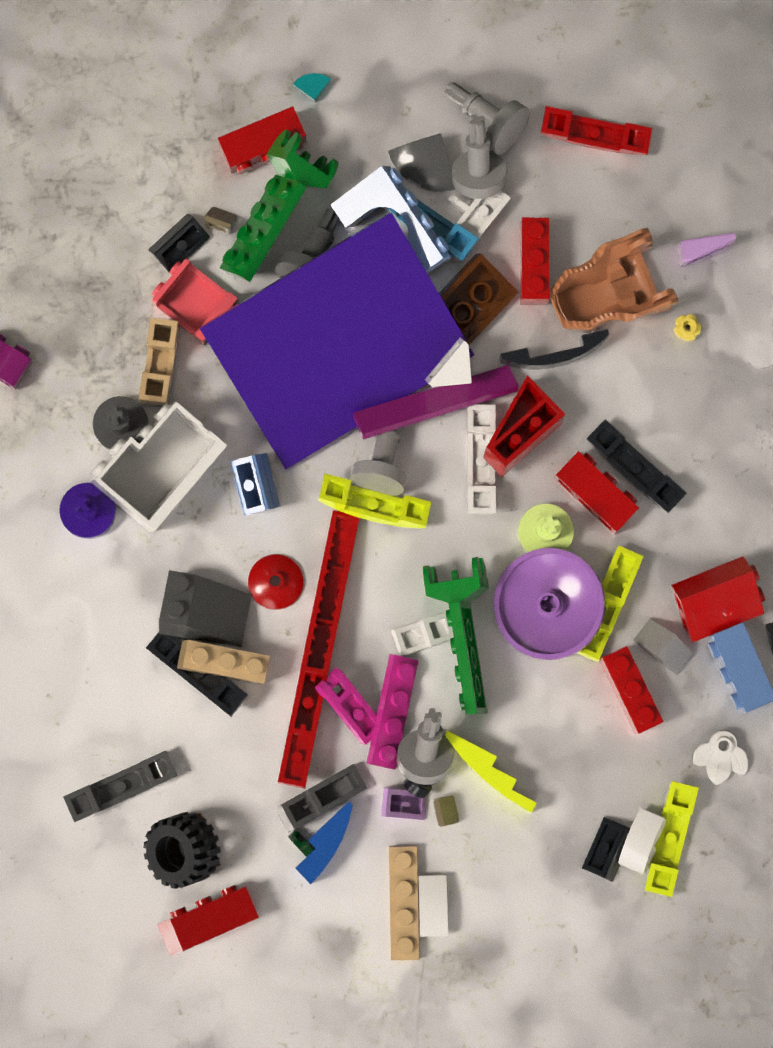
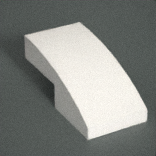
(422, 634)
(641, 841)
(433, 905)

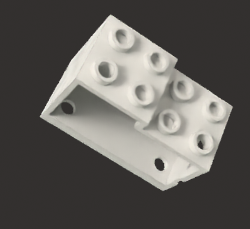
(159, 469)

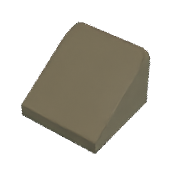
(220, 220)
(446, 811)

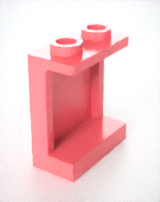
(191, 298)

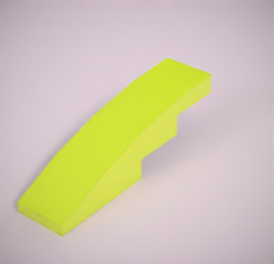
(616, 587)
(481, 763)

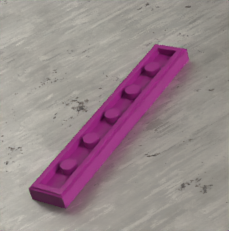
(434, 402)

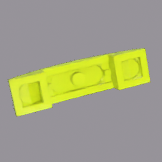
(372, 505)
(664, 864)

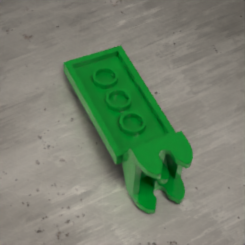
(276, 204)
(458, 595)

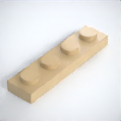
(403, 903)

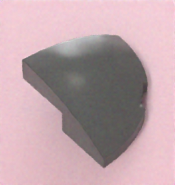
(424, 163)

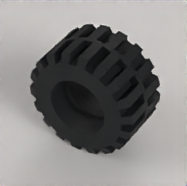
(165, 855)

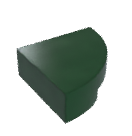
(300, 842)

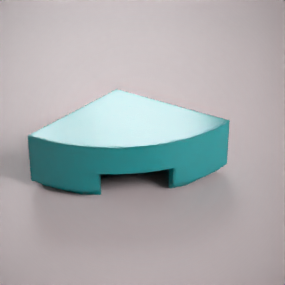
(312, 85)

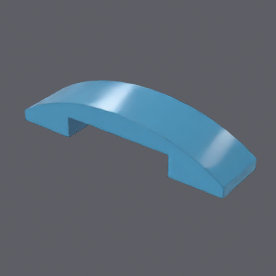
(457, 238)

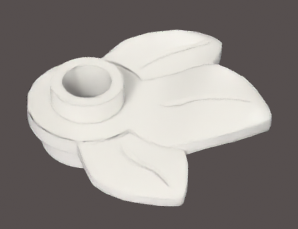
(721, 761)

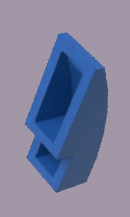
(326, 843)

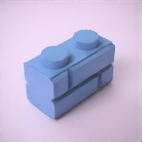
(255, 484)

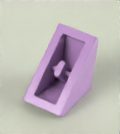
(402, 804)

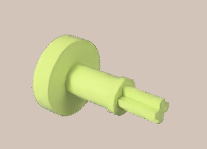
(545, 528)

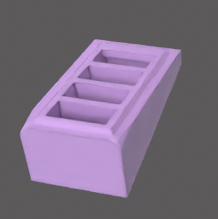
(698, 248)

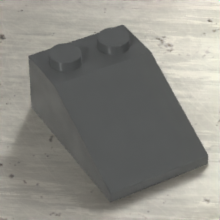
(203, 610)

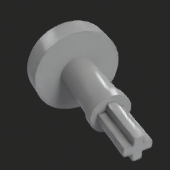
(503, 125)
(479, 171)
(379, 472)
(425, 753)

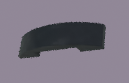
(521, 359)
(635, 467)
(214, 687)

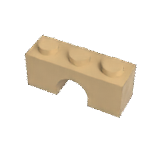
(160, 362)
(223, 661)

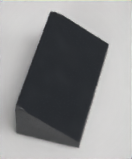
(179, 242)
(606, 849)

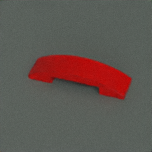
(595, 133)

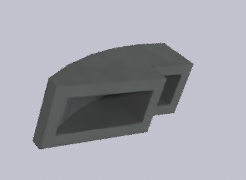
(321, 798)

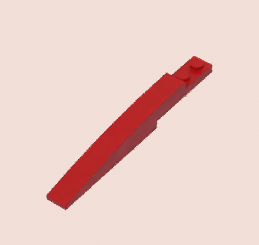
(318, 649)

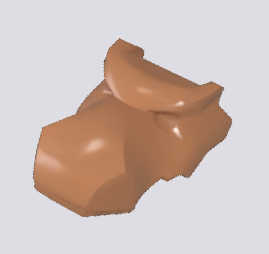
(610, 286)

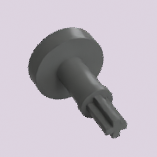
(318, 242)
(118, 419)

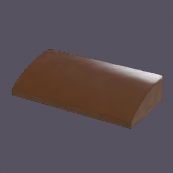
(477, 296)

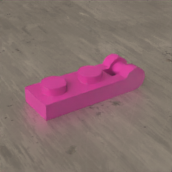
(349, 705)

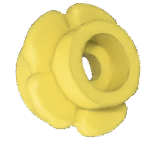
(682, 332)

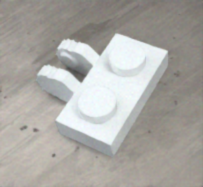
(480, 213)

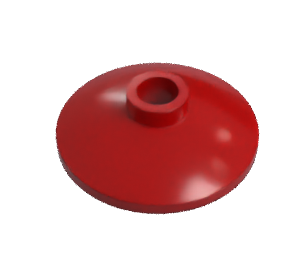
(275, 596)

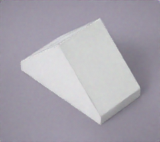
(453, 367)

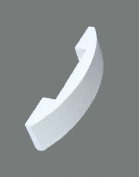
(480, 475)

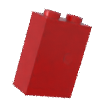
(719, 598)

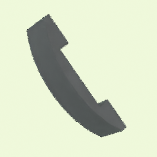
(120, 786)

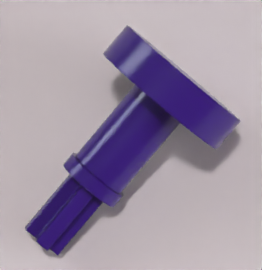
(87, 511)

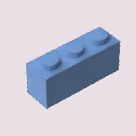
(741, 668)

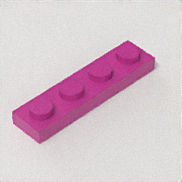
(392, 711)

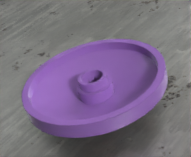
(549, 604)

